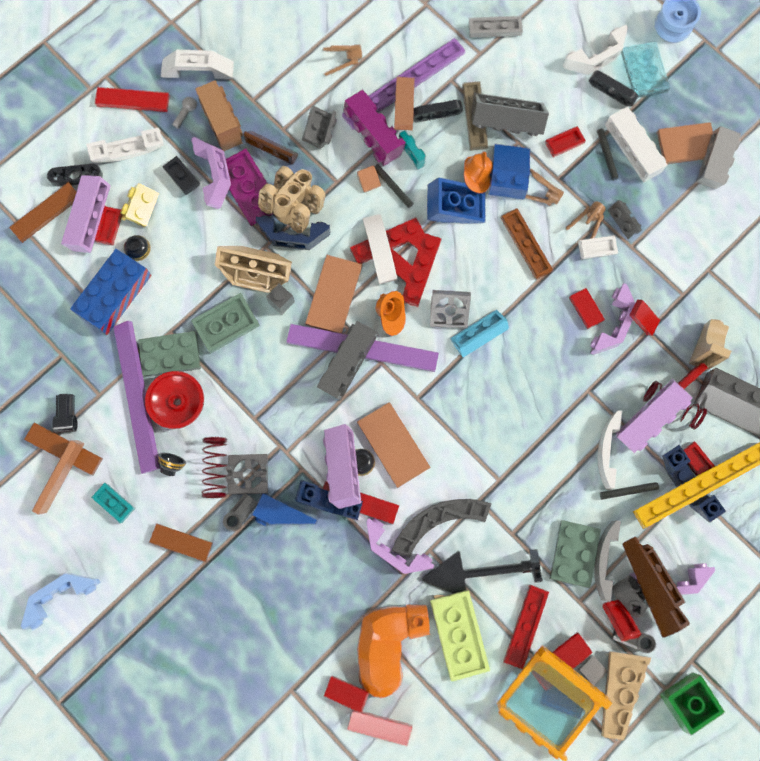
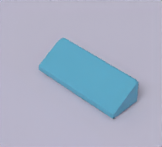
(480, 333)

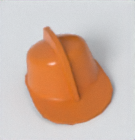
(477, 172)
(392, 312)

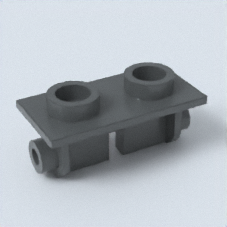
(622, 217)

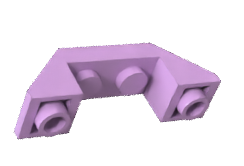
(215, 192)
(623, 300)
(419, 563)
(697, 577)

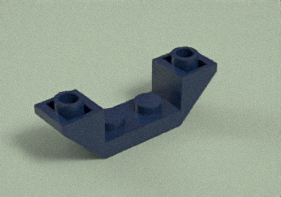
(318, 232)
(679, 473)
(316, 497)

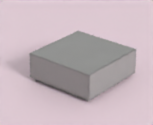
(592, 670)

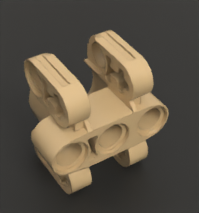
(292, 198)

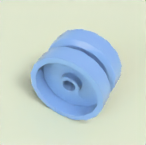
(677, 19)

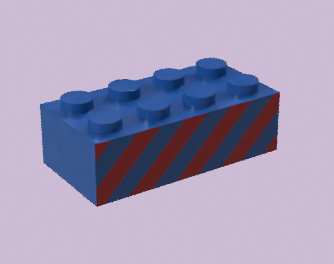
(111, 291)

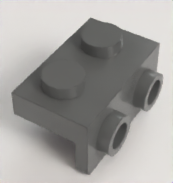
(319, 127)

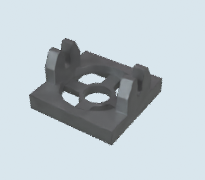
(462, 322)
(233, 460)

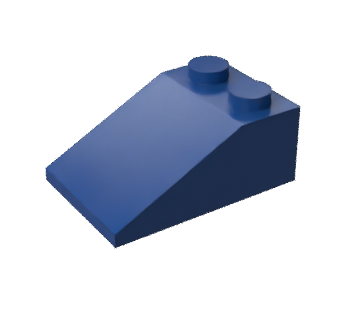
(510, 171)
(454, 202)

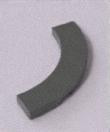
(437, 515)

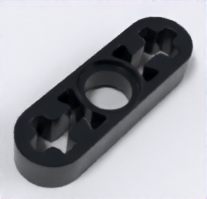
(613, 88)
(437, 110)
(66, 171)

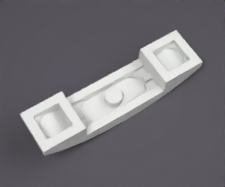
(126, 148)
(380, 249)
(607, 474)

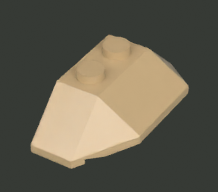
(252, 267)

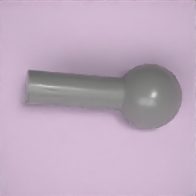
(189, 104)

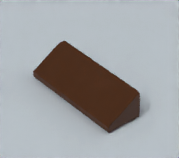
(270, 147)

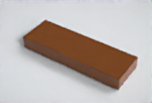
(181, 542)

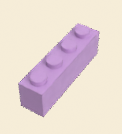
(86, 214)
(654, 416)
(342, 466)

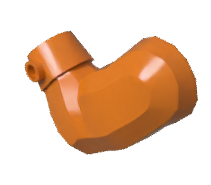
(381, 646)

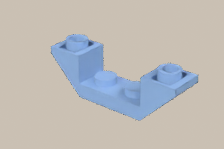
(34, 611)

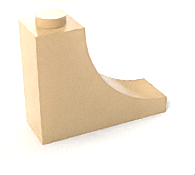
(711, 344)

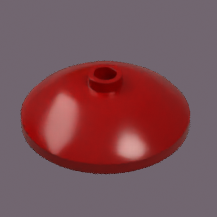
(165, 391)

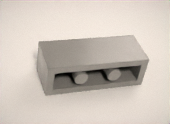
(719, 158)

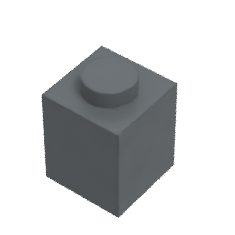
(280, 299)

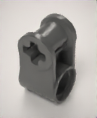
(631, 595)

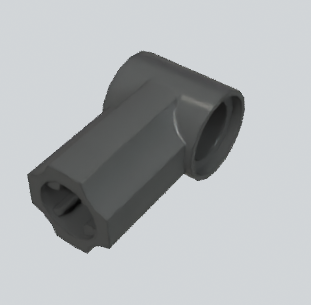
(241, 511)
(635, 643)

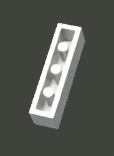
(636, 144)

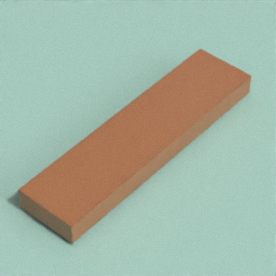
(404, 103)
(58, 477)

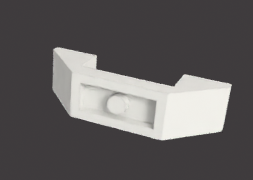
(197, 61)
(580, 63)

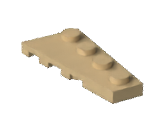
(623, 684)

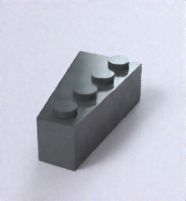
(347, 360)

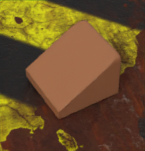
(368, 179)

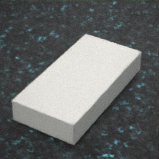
(598, 247)

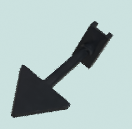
(452, 576)

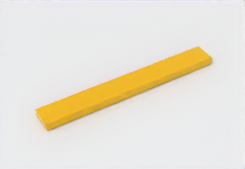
(698, 486)

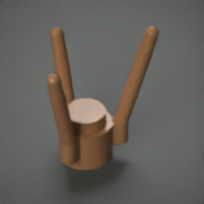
(353, 52)
(553, 194)
(594, 213)

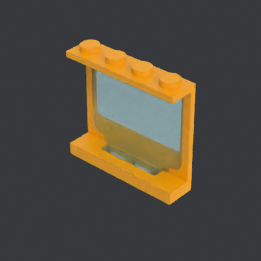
(551, 702)

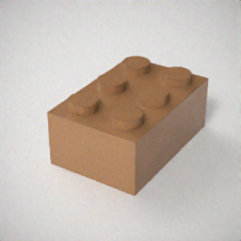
(220, 115)

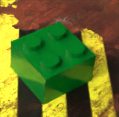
(692, 703)

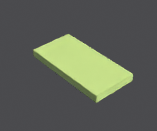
(459, 635)

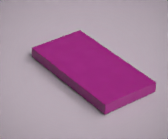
(245, 184)

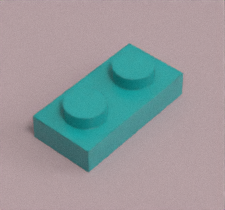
(416, 155)
(113, 503)

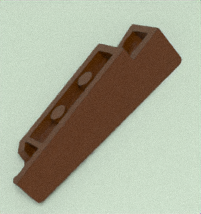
(657, 587)

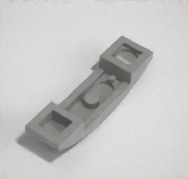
(604, 586)

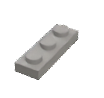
(495, 26)

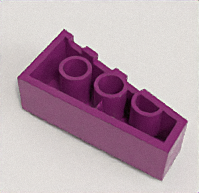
(373, 128)

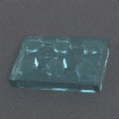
(645, 69)

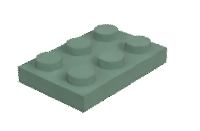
(225, 323)
(169, 353)
(575, 554)

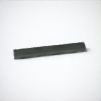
(607, 154)
(395, 188)
(629, 490)

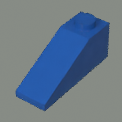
(277, 513)

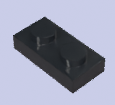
(181, 175)

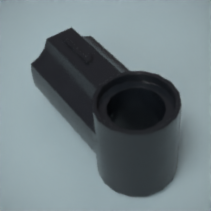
(65, 416)

